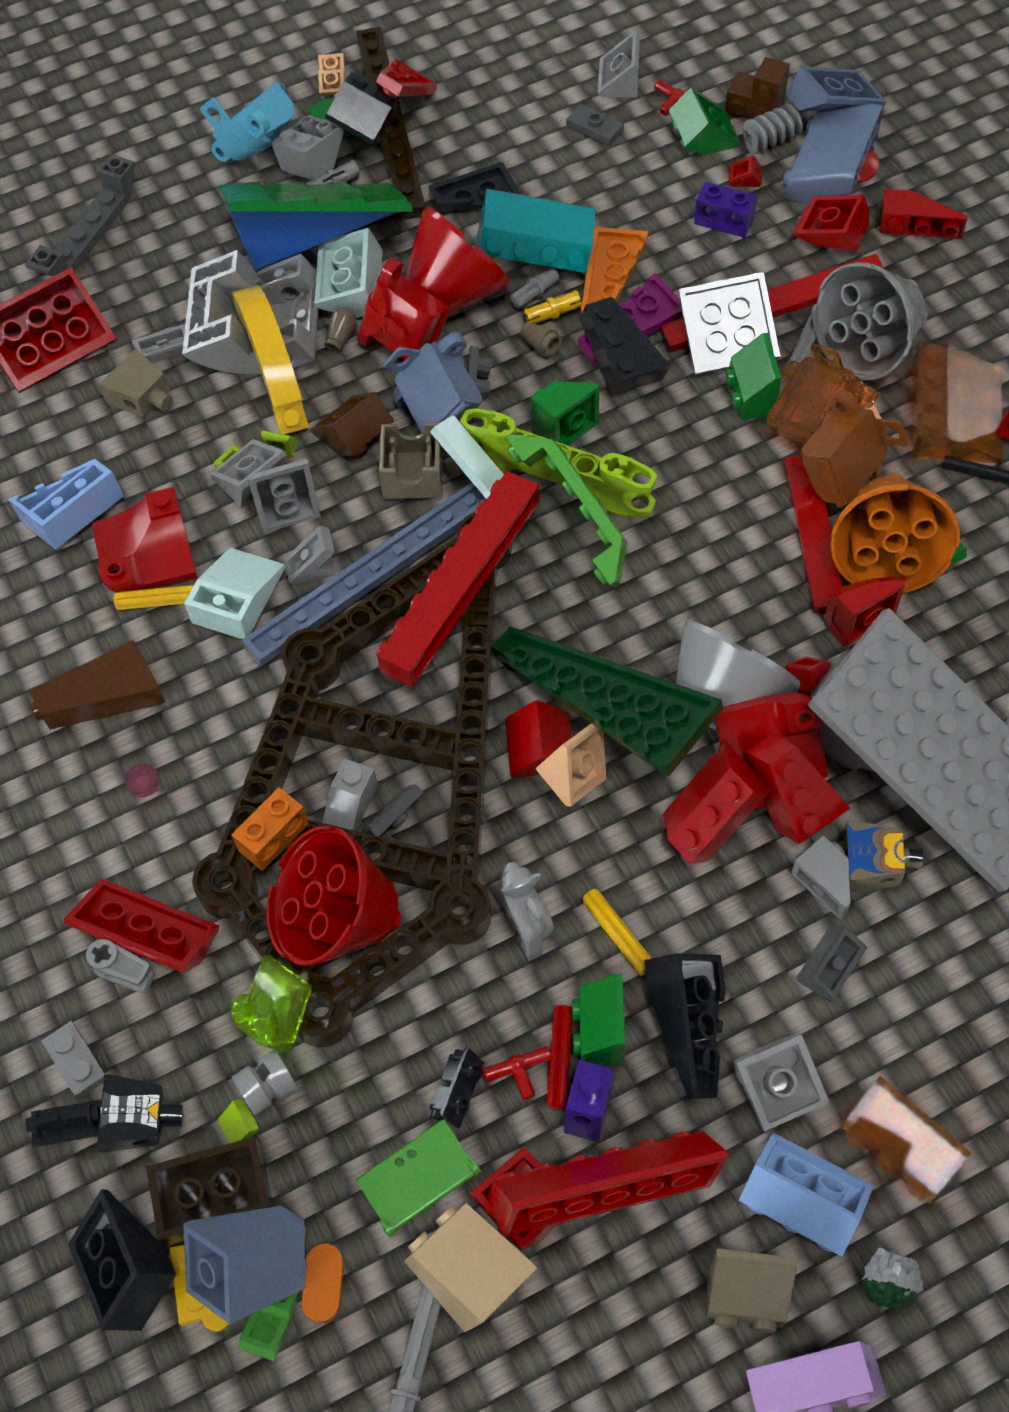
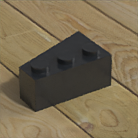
(621, 348)

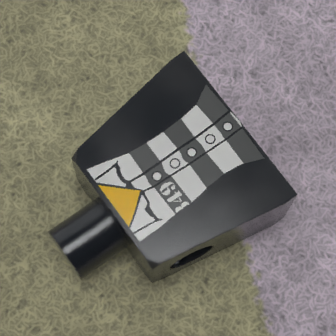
(133, 1114)

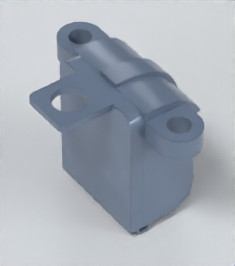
(434, 381)

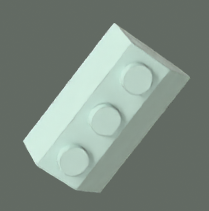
(347, 271)

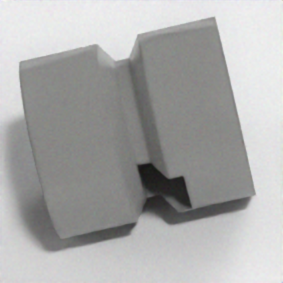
(264, 1082)

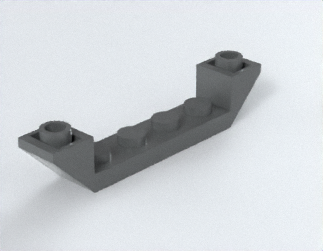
(116, 180)

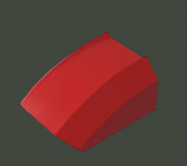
(834, 221)
(859, 604)

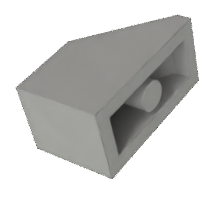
(350, 795)
(825, 874)

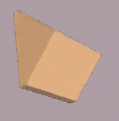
(576, 766)

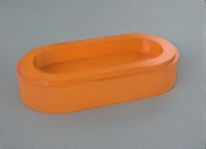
(323, 1283)

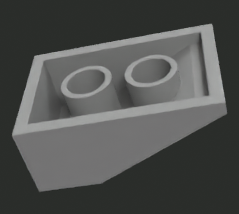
(284, 495)

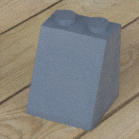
(245, 1260)

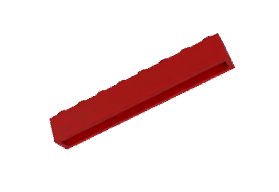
(457, 579)

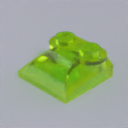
(272, 1006)

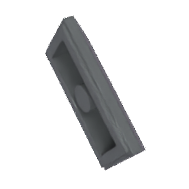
(831, 962)

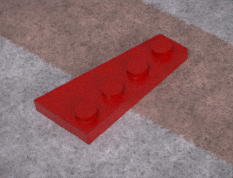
(404, 81)

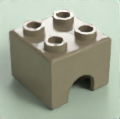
(410, 464)

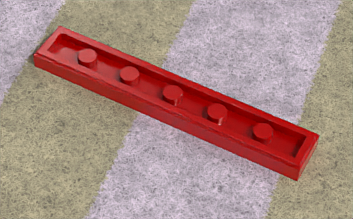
(813, 534)

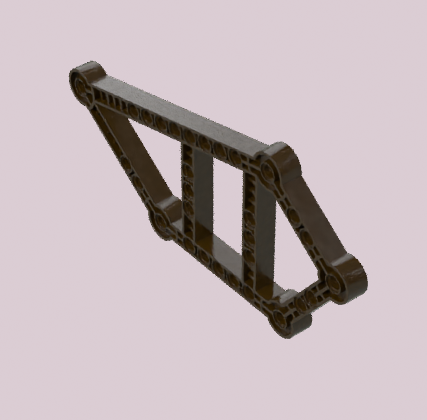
(449, 875)

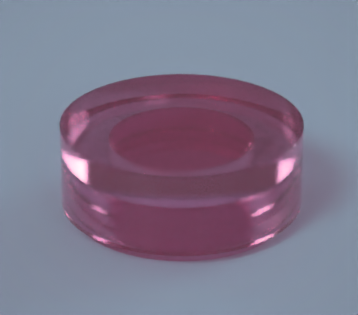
(142, 780)

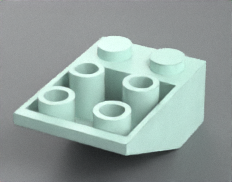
(233, 593)

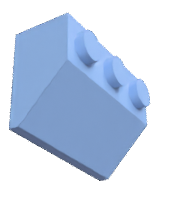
(806, 1194)

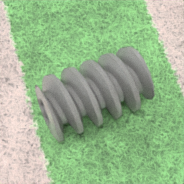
(772, 128)

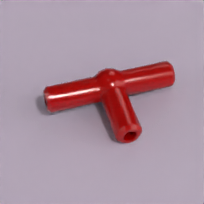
(673, 93)
(517, 1065)

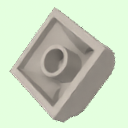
(780, 1081)

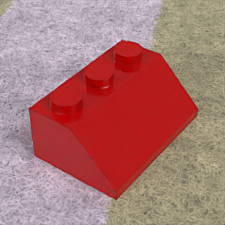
(713, 805)

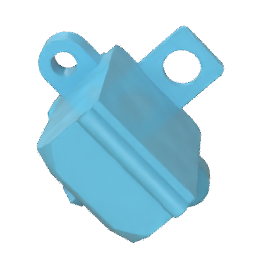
(252, 127)

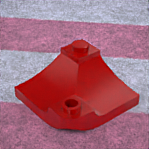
(145, 545)
(778, 714)

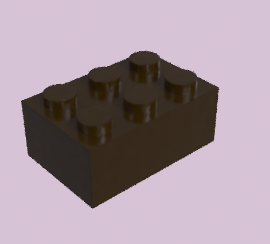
(206, 1186)

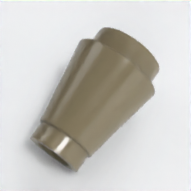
(340, 329)
(541, 338)

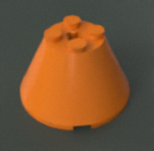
(895, 532)

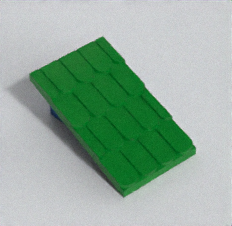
(297, 216)

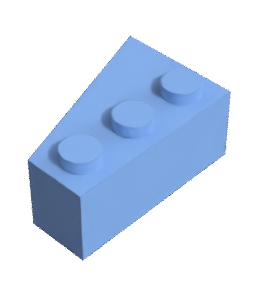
(68, 504)

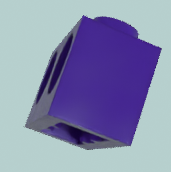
(725, 209)

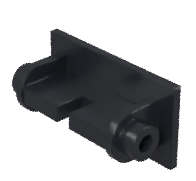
(463, 1073)
(64, 1123)

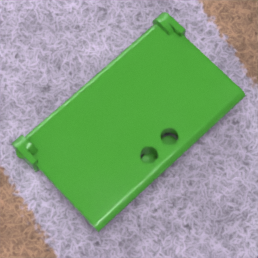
(418, 1177)

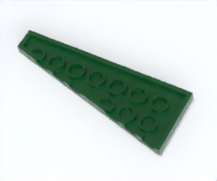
(634, 708)

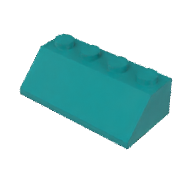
(536, 230)

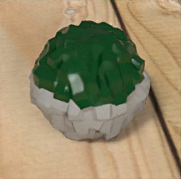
(892, 1279)

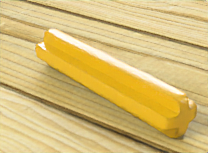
(151, 597)
(616, 930)

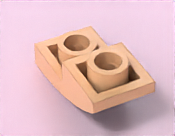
(330, 73)

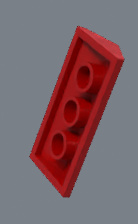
(143, 926)

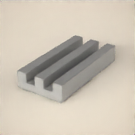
(163, 348)

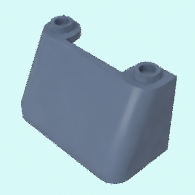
(833, 152)

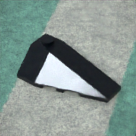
(686, 1003)

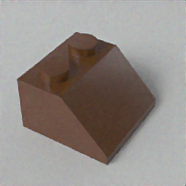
(353, 424)

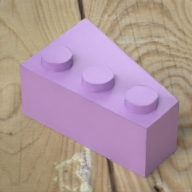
(818, 1381)

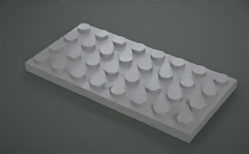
(925, 740)

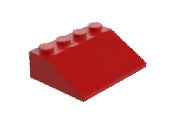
(49, 329)

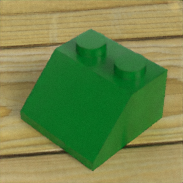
(703, 124)
(754, 378)
(565, 410)
(601, 1022)

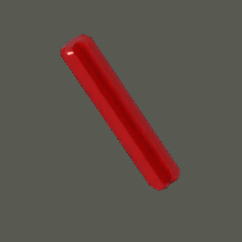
(560, 1057)

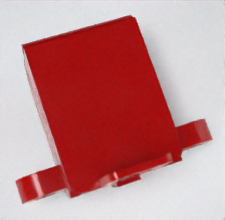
(401, 312)

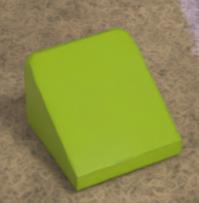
(280, 441)

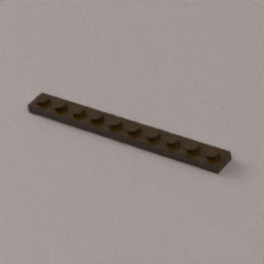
(394, 136)

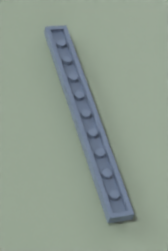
(364, 574)

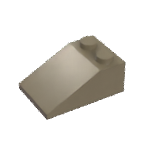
(750, 1289)

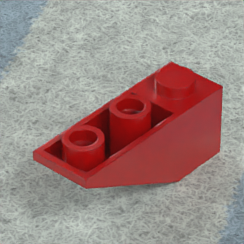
(917, 215)

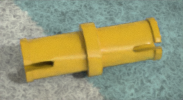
(553, 308)

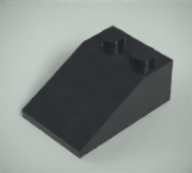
(120, 1265)

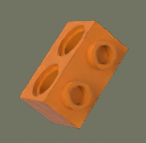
(270, 828)

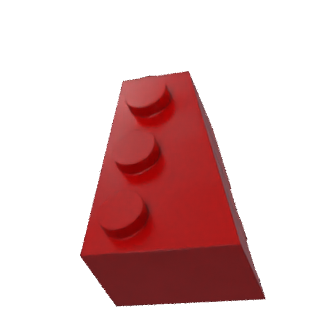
(799, 795)

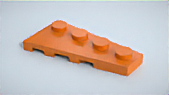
(611, 262)

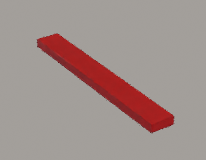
(782, 300)

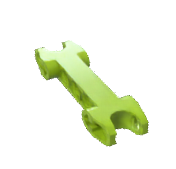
(606, 476)

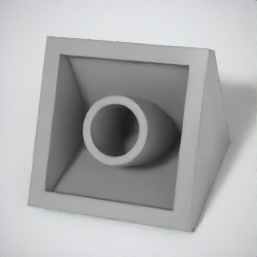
(620, 69)
(248, 460)

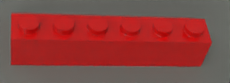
(605, 1182)

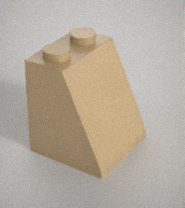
(468, 1266)

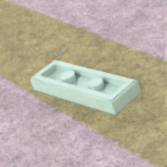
(467, 454)

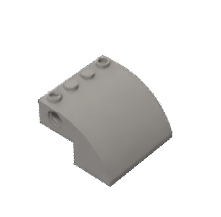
(212, 326)

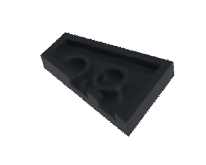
(469, 189)

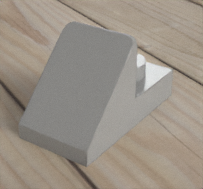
(311, 558)

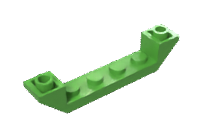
(610, 561)

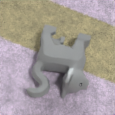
(526, 908)

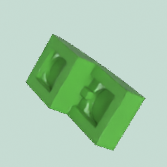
(268, 1328)

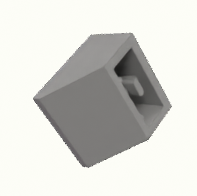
(308, 147)

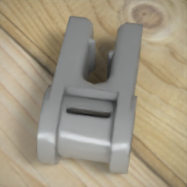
(121, 968)

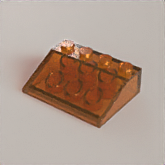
(955, 405)

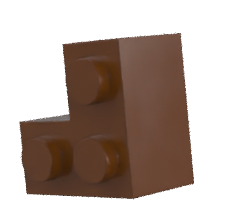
(760, 93)

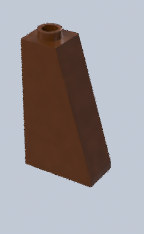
(97, 689)

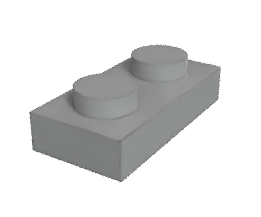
(74, 1060)

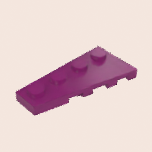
(648, 308)

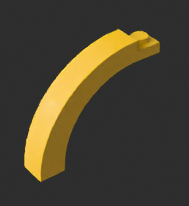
(272, 358)

